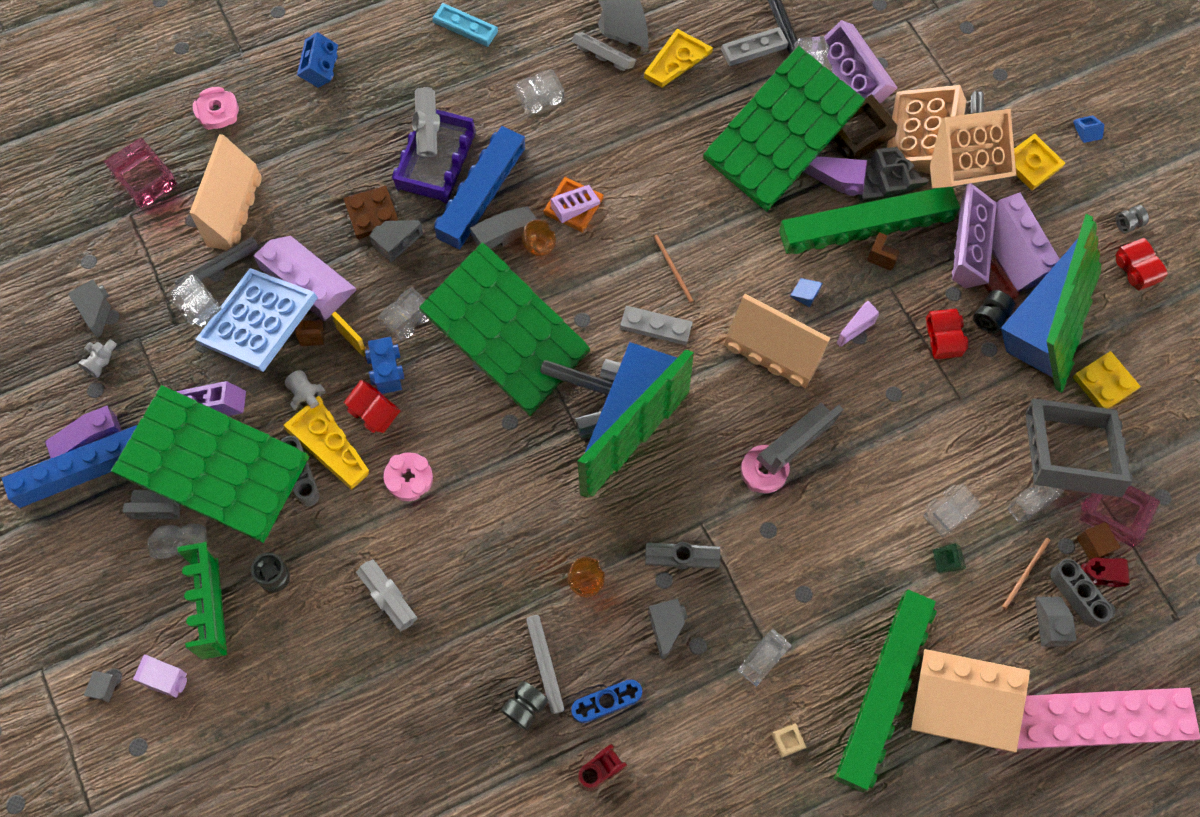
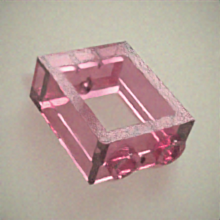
(138, 152)
(1129, 536)

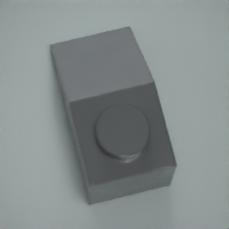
(395, 237)
(92, 305)
(1054, 622)
(667, 623)

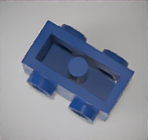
(318, 60)
(385, 372)

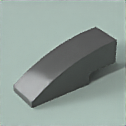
(502, 227)

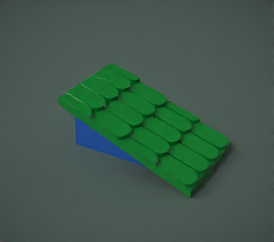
(783, 128)
(1052, 317)
(504, 327)
(642, 395)
(211, 463)

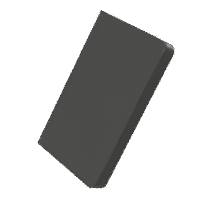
(150, 505)

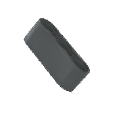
(305, 480)
(1093, 597)

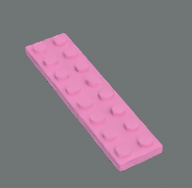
(1108, 718)

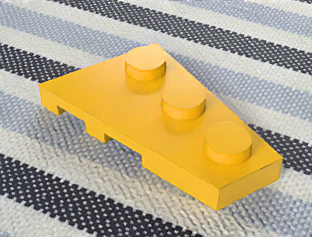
(676, 57)

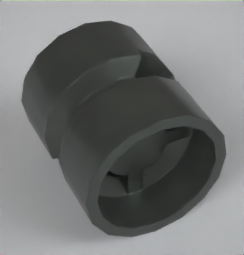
(994, 311)
(270, 572)
(524, 705)

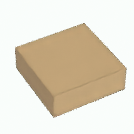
(788, 740)

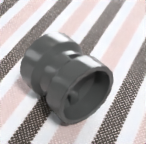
(1135, 217)

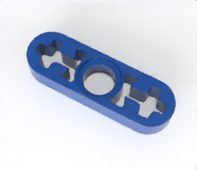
(627, 701)

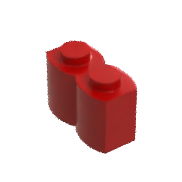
(1141, 264)
(946, 333)
(371, 406)

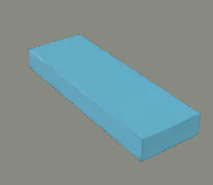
(465, 24)

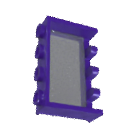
(438, 174)

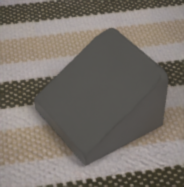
(101, 686)

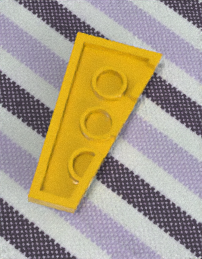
(327, 443)

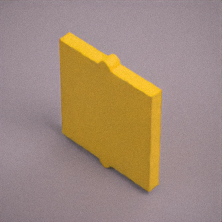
(349, 334)

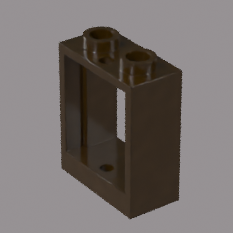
(880, 119)

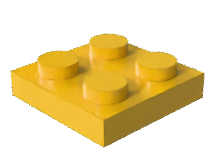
(1035, 162)
(1106, 381)

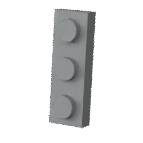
(754, 46)
(603, 51)
(656, 325)

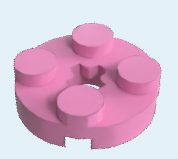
(220, 118)
(405, 463)
(757, 480)

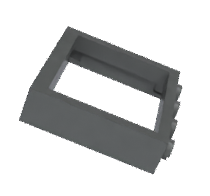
(1073, 478)

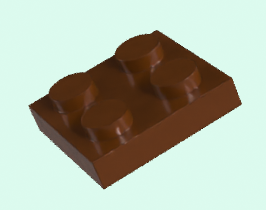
(370, 210)

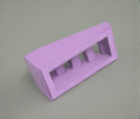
(572, 211)
(860, 322)

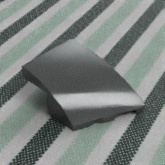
(624, 22)
(889, 175)

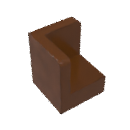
(882, 254)
(310, 332)
(1098, 541)

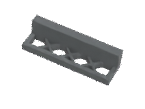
(798, 437)

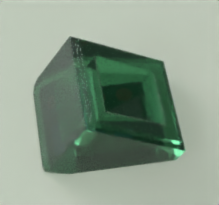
(949, 558)

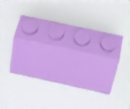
(856, 63)
(974, 238)
(1021, 244)
(295, 264)

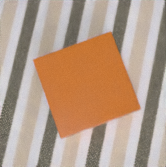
(580, 221)

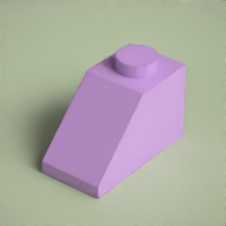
(160, 676)

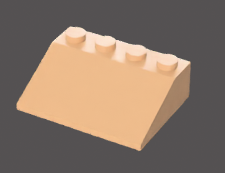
(919, 119)
(973, 149)
(225, 195)
(776, 341)
(970, 700)

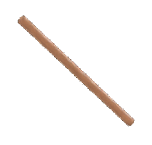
(668, 259)
(1026, 573)

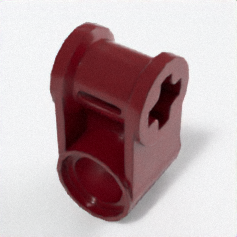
(1107, 571)
(604, 765)

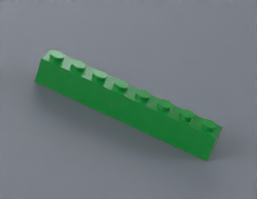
(868, 219)
(885, 692)

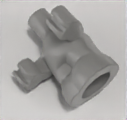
(98, 358)
(303, 390)

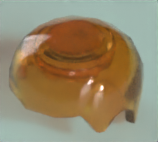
(538, 238)
(586, 577)

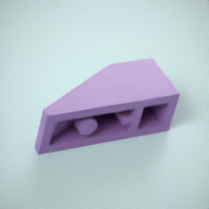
(840, 174)
(219, 396)
(84, 431)

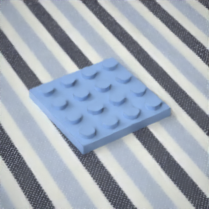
(257, 319)

